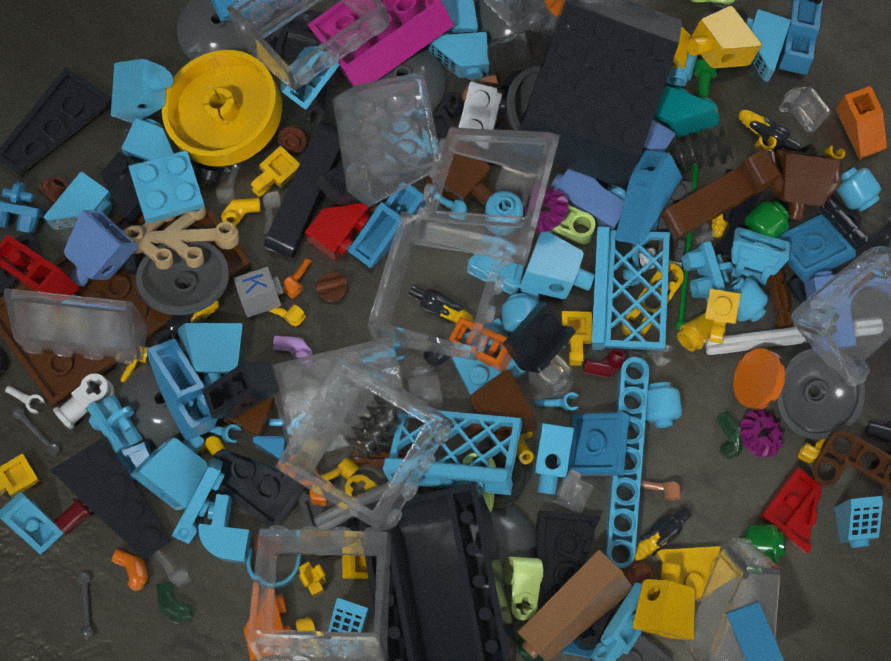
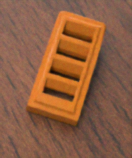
(503, 358)

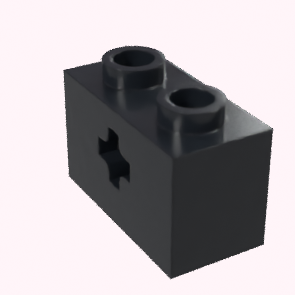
(240, 390)

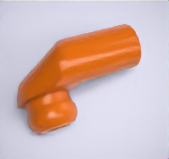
(135, 568)

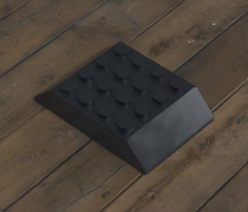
(602, 84)
(446, 581)

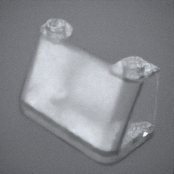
(850, 315)

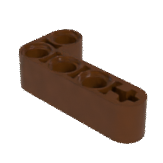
(721, 195)
(853, 461)

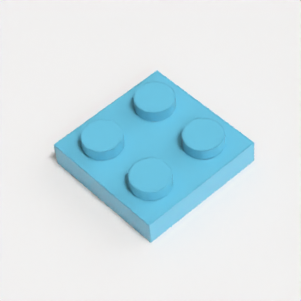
(166, 187)
(477, 374)

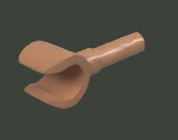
(670, 489)

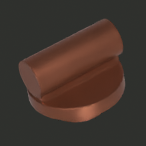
(293, 138)
(53, 188)
(332, 286)

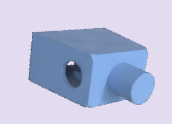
(97, 247)

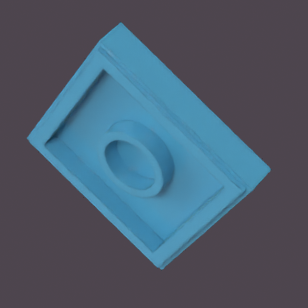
(816, 247)
(599, 443)

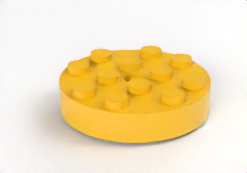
(247, 105)

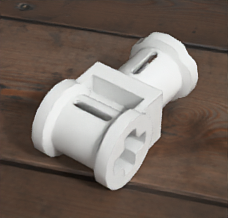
(82, 397)

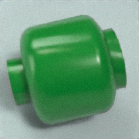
(768, 219)
(768, 540)

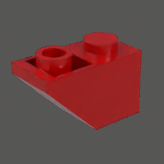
(336, 227)

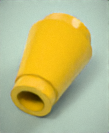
(695, 332)

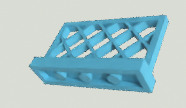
(604, 292)
(449, 475)

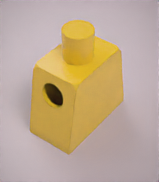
(724, 40)
(666, 606)

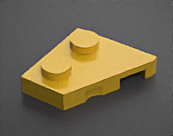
(695, 565)

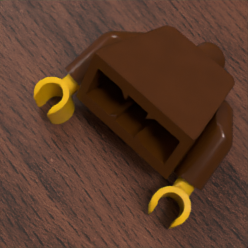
(804, 176)

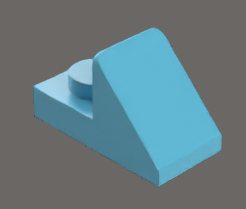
(30, 522)

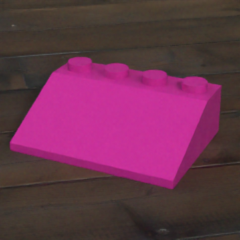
(410, 29)

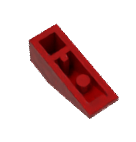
(33, 269)

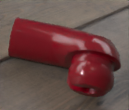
(606, 367)

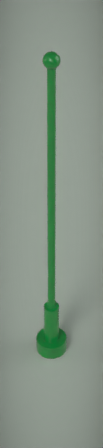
(704, 73)

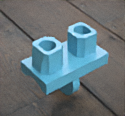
(710, 269)
(114, 423)

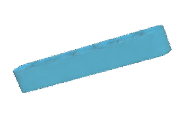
(634, 449)

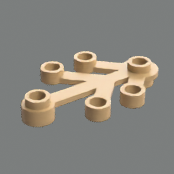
(173, 236)

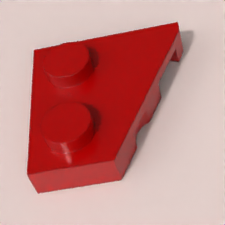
(794, 508)

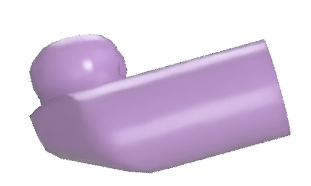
(295, 345)

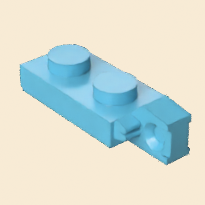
(211, 479)
(619, 635)

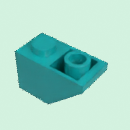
(684, 112)

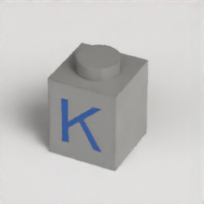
(258, 291)

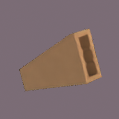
(575, 607)

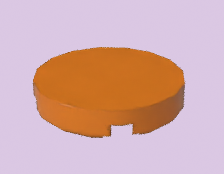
(758, 378)

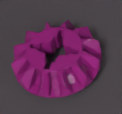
(557, 204)
(750, 427)

